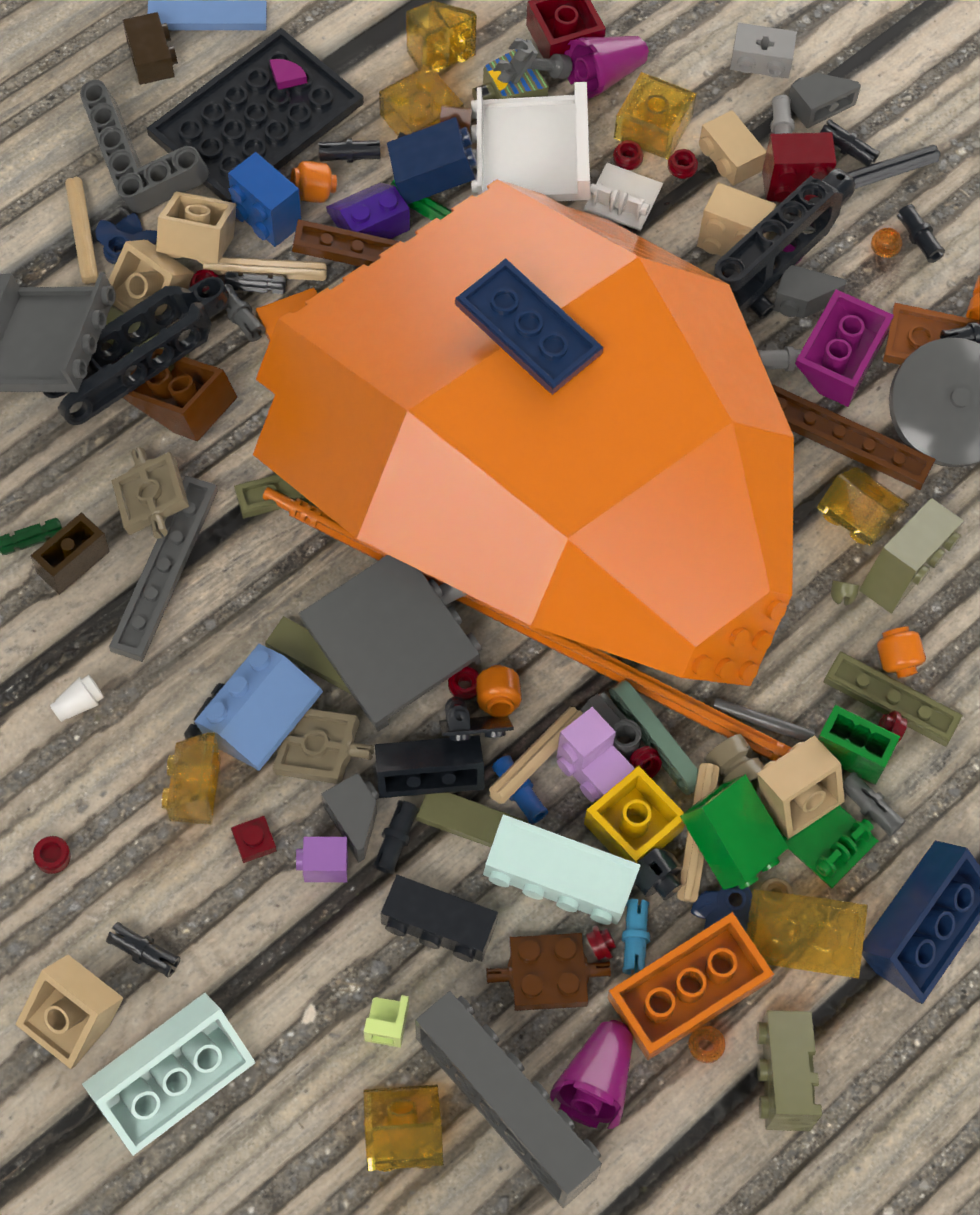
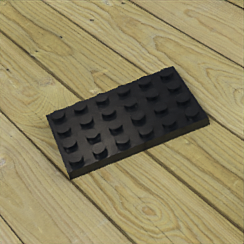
(247, 113)

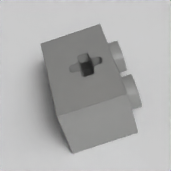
(763, 50)

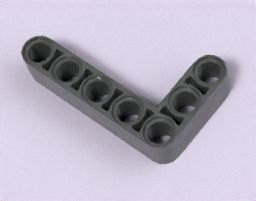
(137, 184)

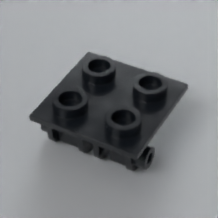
(460, 725)

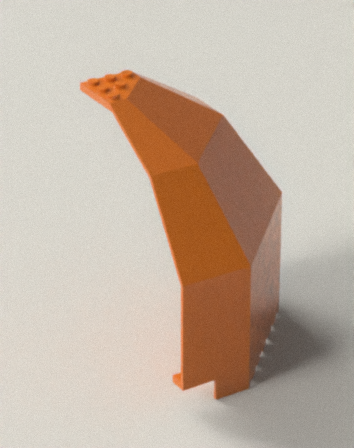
(617, 511)

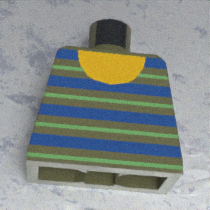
(530, 85)

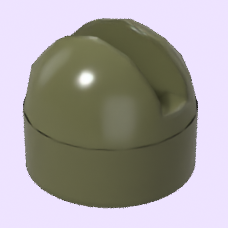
(846, 590)

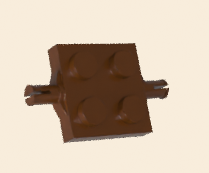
(548, 972)

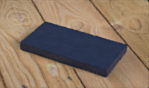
(529, 326)

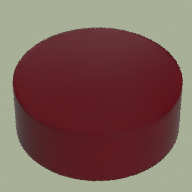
(51, 854)

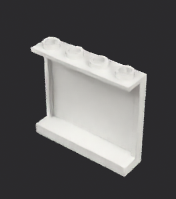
(534, 143)

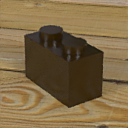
(149, 48)
(70, 553)

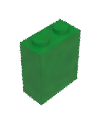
(858, 743)
(735, 833)

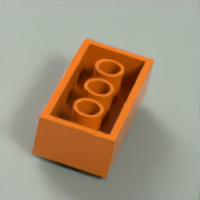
(690, 986)

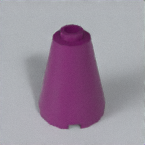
(605, 60)
(597, 1077)

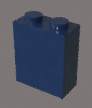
(432, 160)

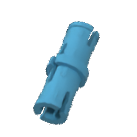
(635, 936)

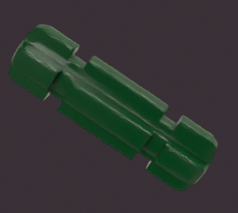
(29, 536)

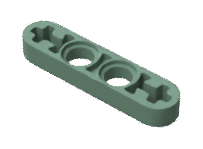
(656, 735)

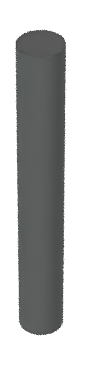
(763, 720)

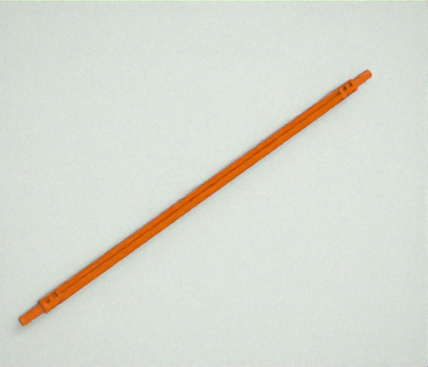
(577, 651)

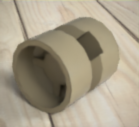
(735, 760)

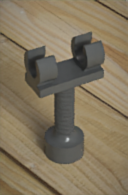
(526, 58)

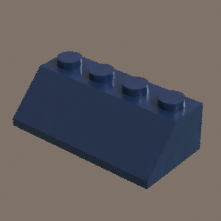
(926, 921)

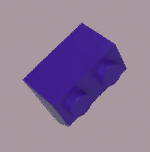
(373, 211)

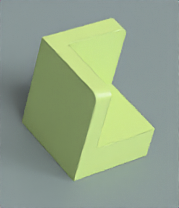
(386, 1021)

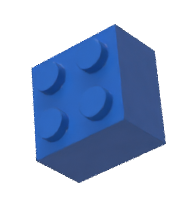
(265, 199)

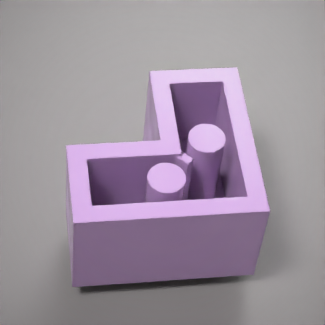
(589, 755)

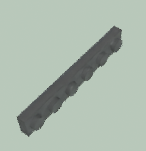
(162, 572)

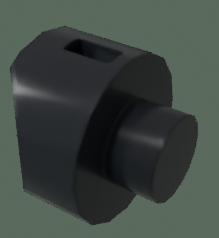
(666, 883)

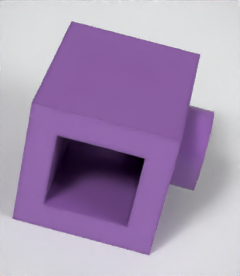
(323, 859)

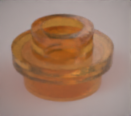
(890, 237)
(706, 1033)

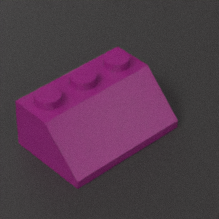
(843, 346)

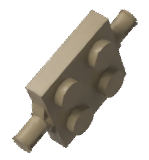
(149, 493)
(321, 747)

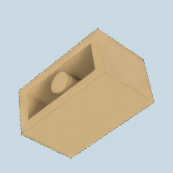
(732, 148)

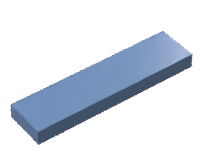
(211, 14)

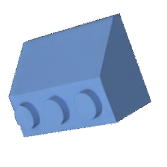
(258, 706)

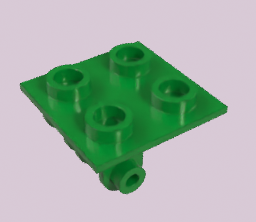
(833, 844)

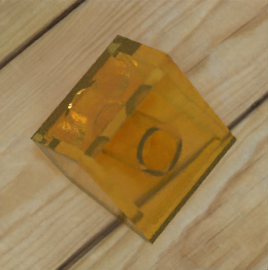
(861, 506)
(193, 780)
(403, 1128)

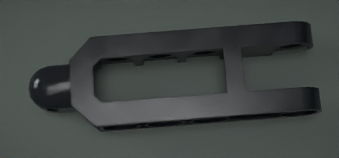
(756, 256)
(107, 383)

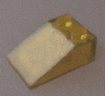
(808, 932)

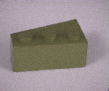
(911, 554)
(787, 1071)

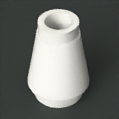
(77, 698)

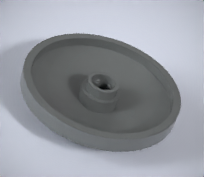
(938, 401)

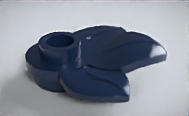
(114, 236)
(715, 906)

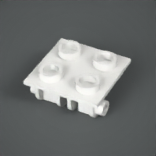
(623, 196)

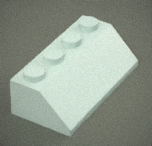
(560, 870)
(169, 1073)

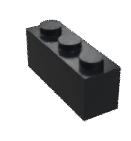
(429, 767)
(438, 919)

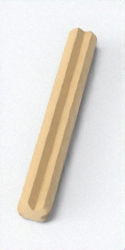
(81, 230)
(290, 269)
(532, 758)
(693, 859)

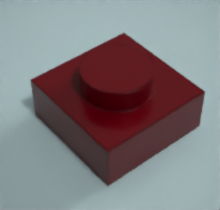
(253, 839)

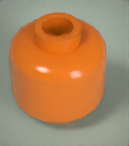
(314, 181)
(901, 651)
(498, 691)

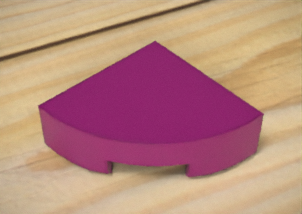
(287, 73)

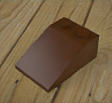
(186, 398)

